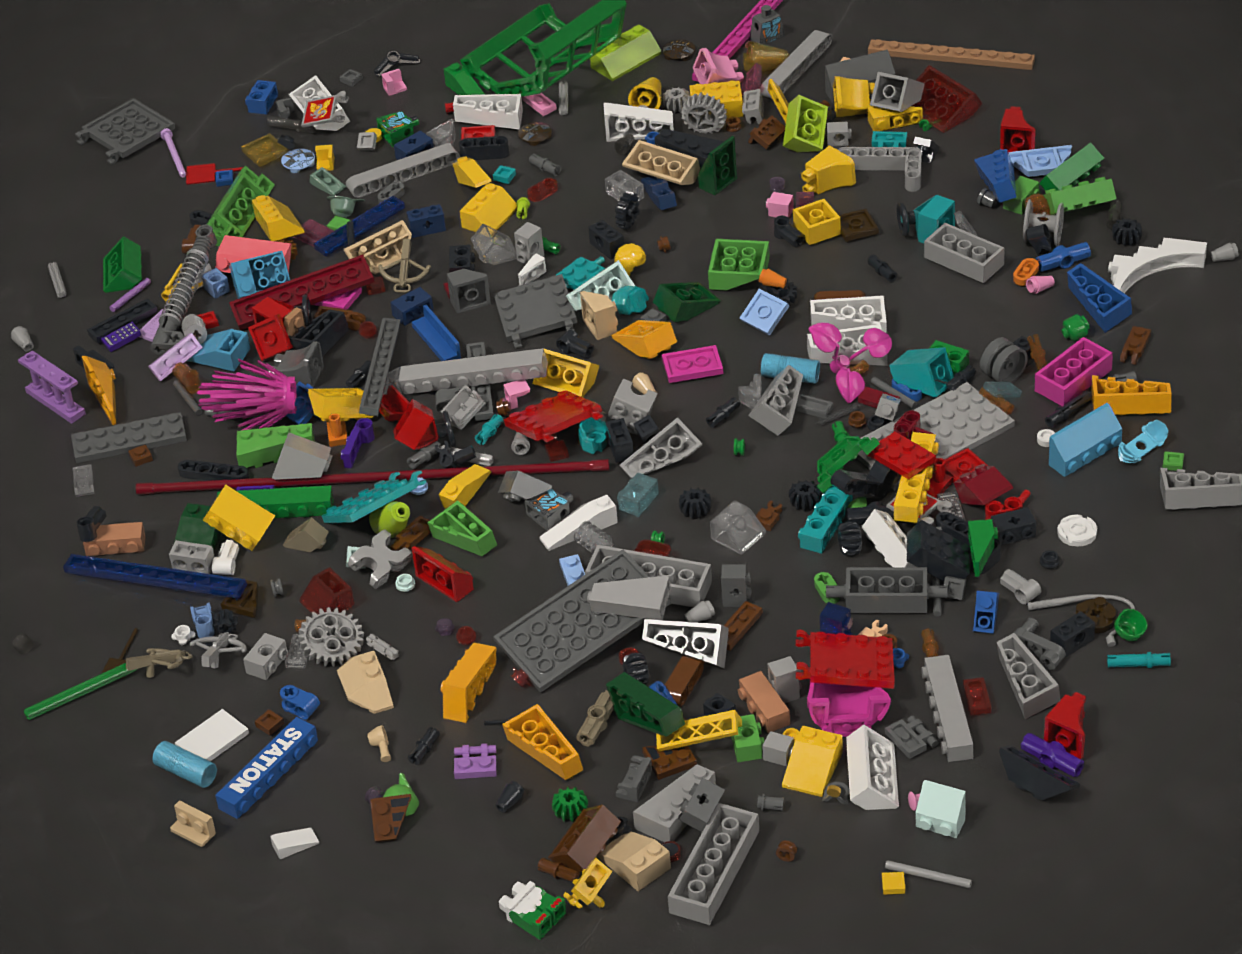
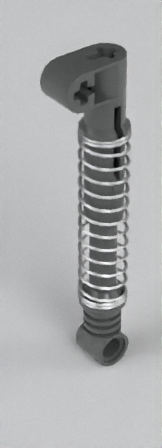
(170, 321)

